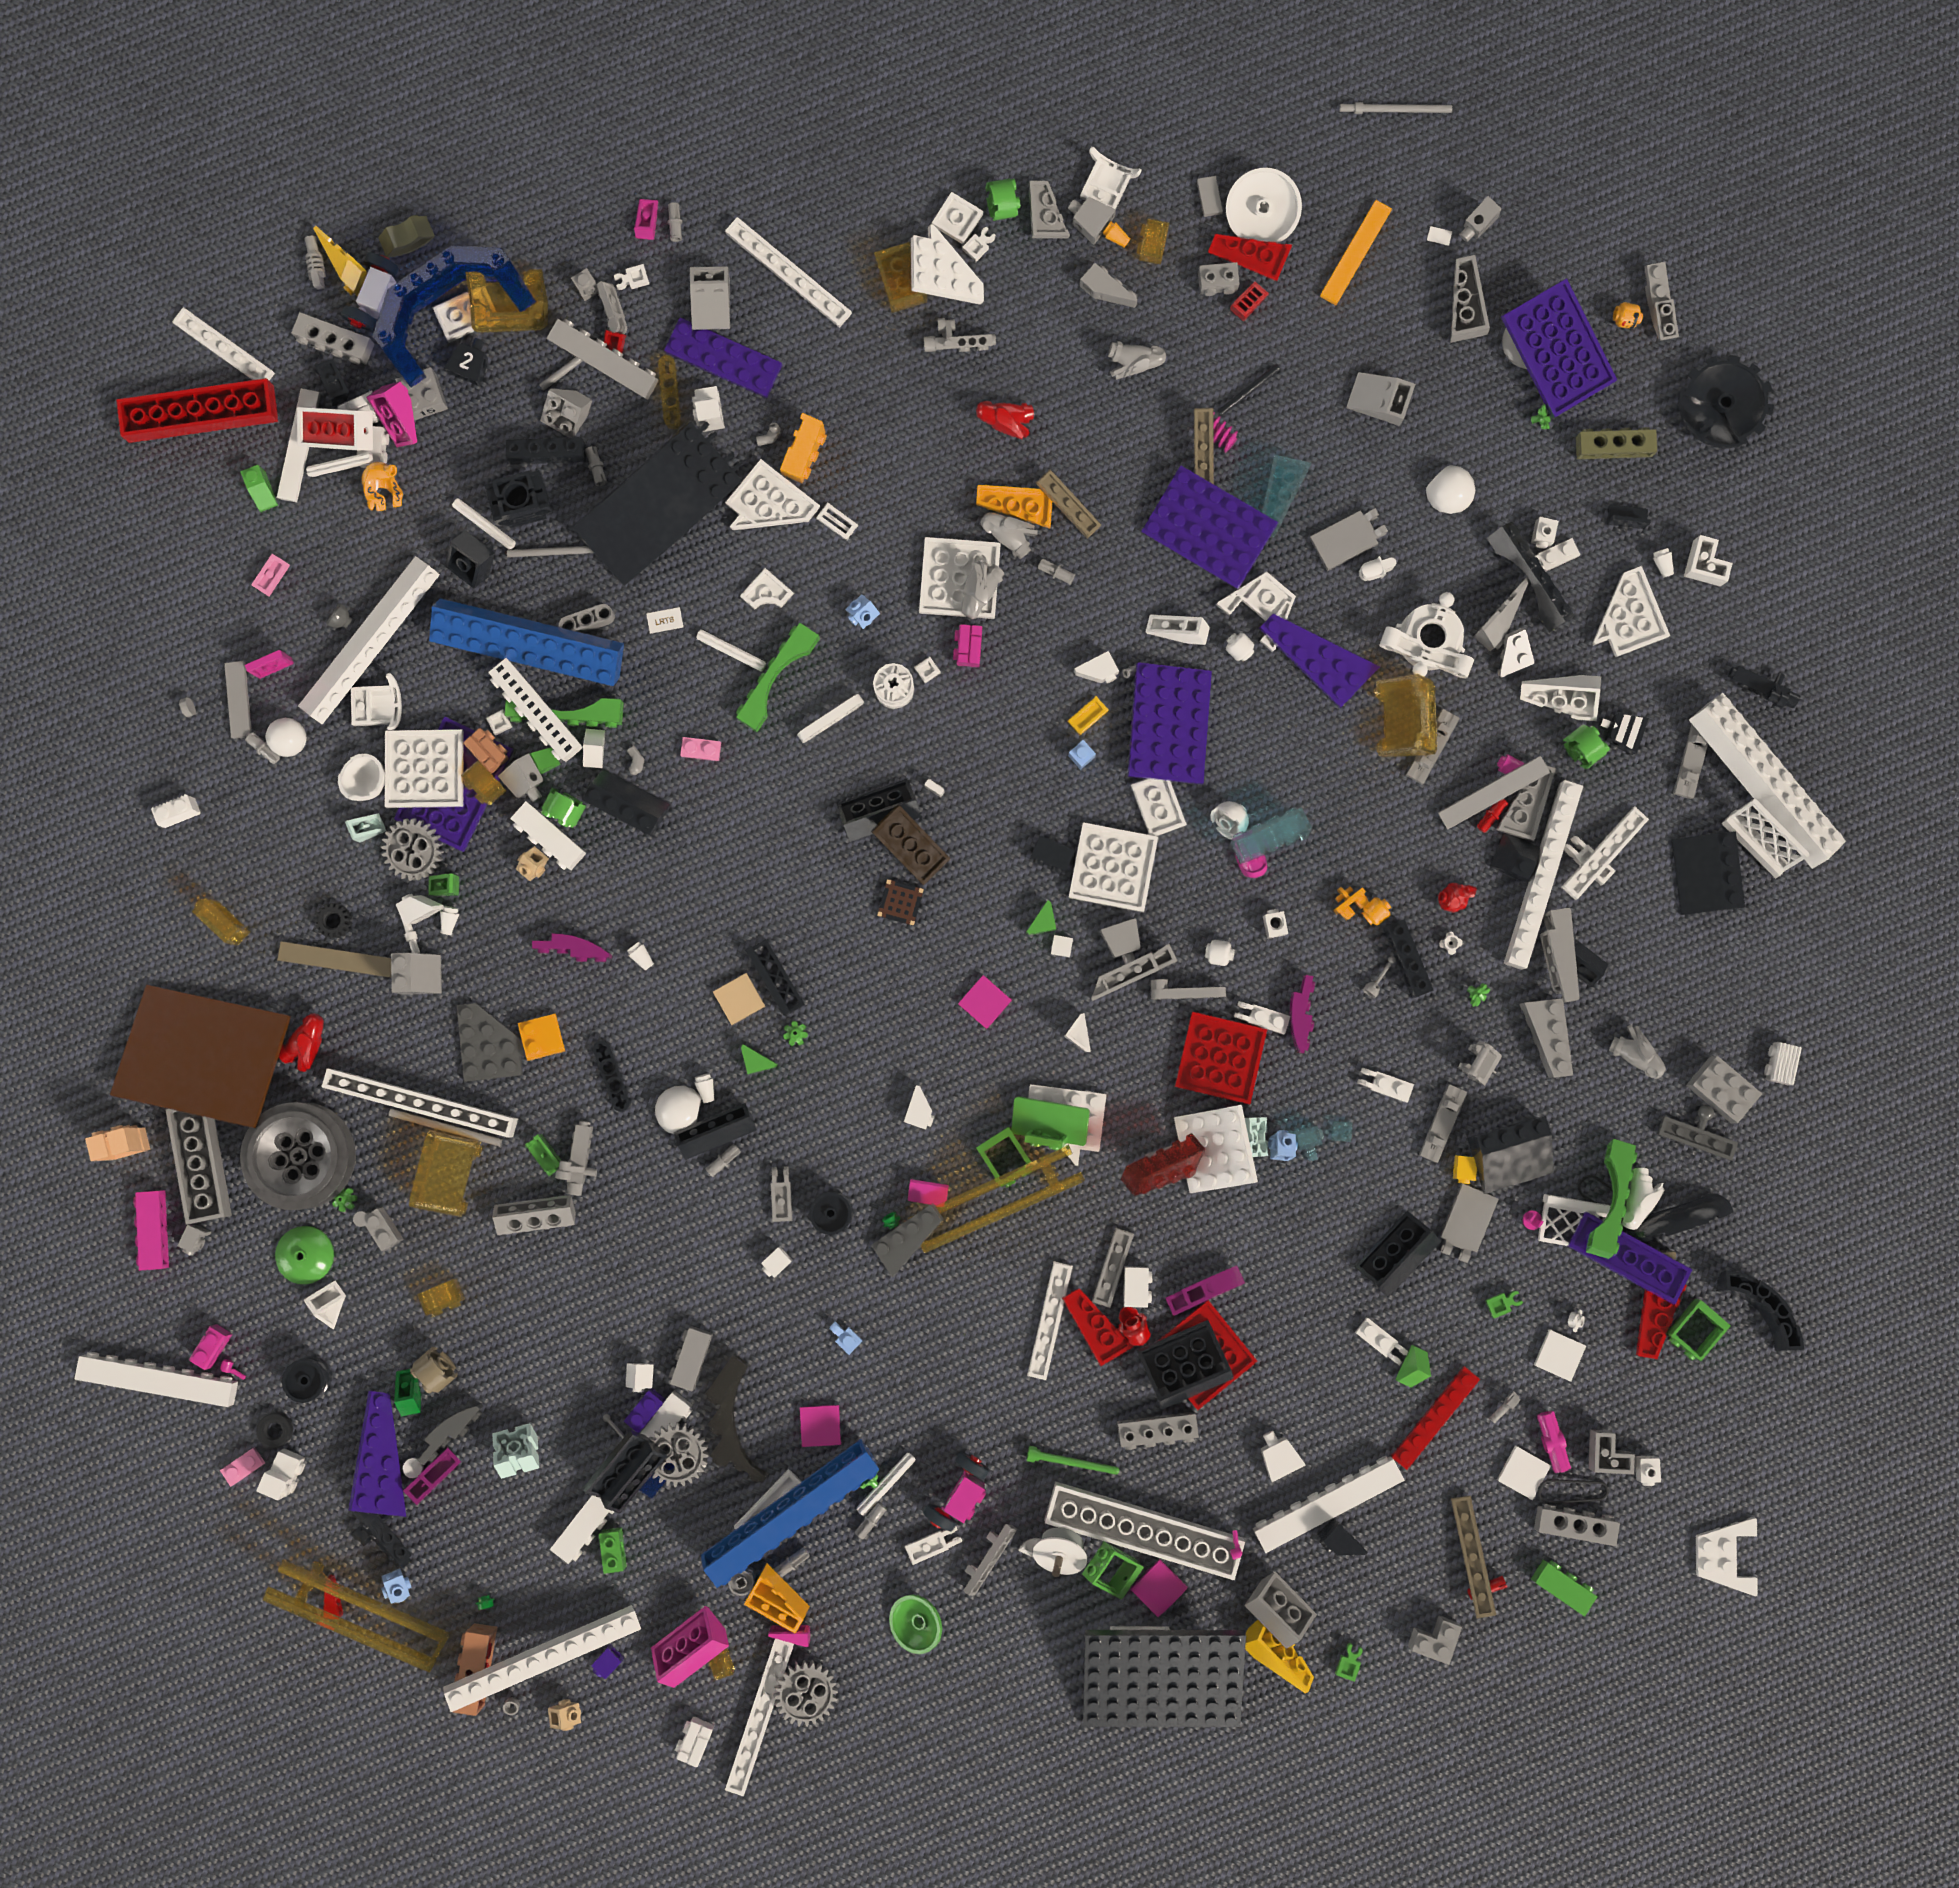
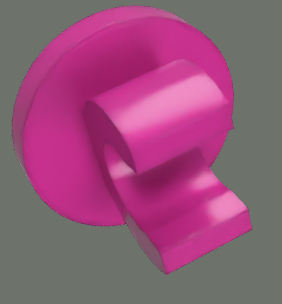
(1532, 1220)

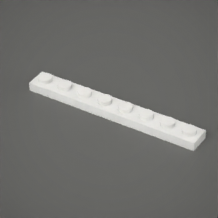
(788, 272)
(758, 1718)

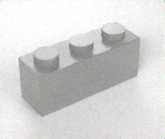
(690, 1358)

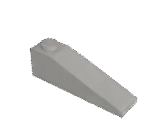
(1497, 626)

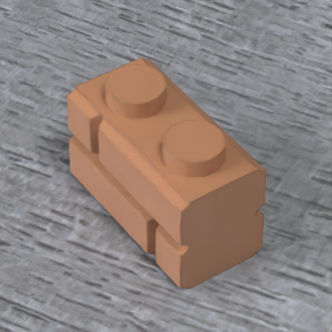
(486, 750)

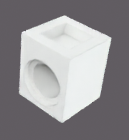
(1275, 932)
(776, 1262)

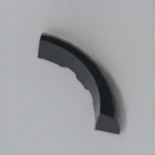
(1682, 1217)
(1769, 1304)

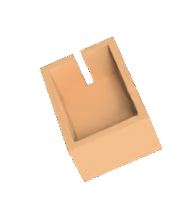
(117, 1143)

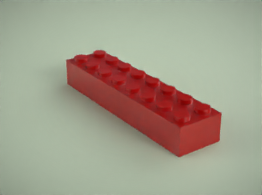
(197, 410)

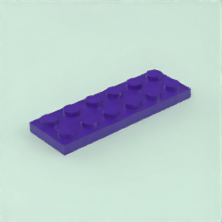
(723, 358)
(1635, 1262)

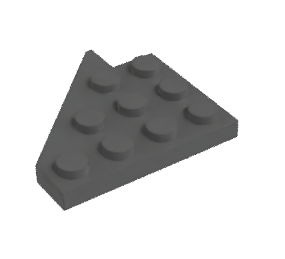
(487, 1045)

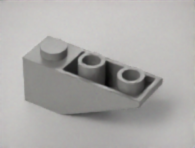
(1104, 287)

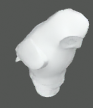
(1641, 1198)

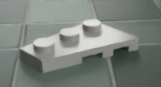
(1044, 214)

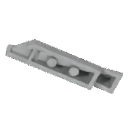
(1560, 953)
(1133, 971)

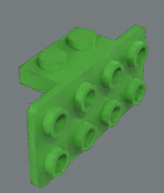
(1050, 1123)

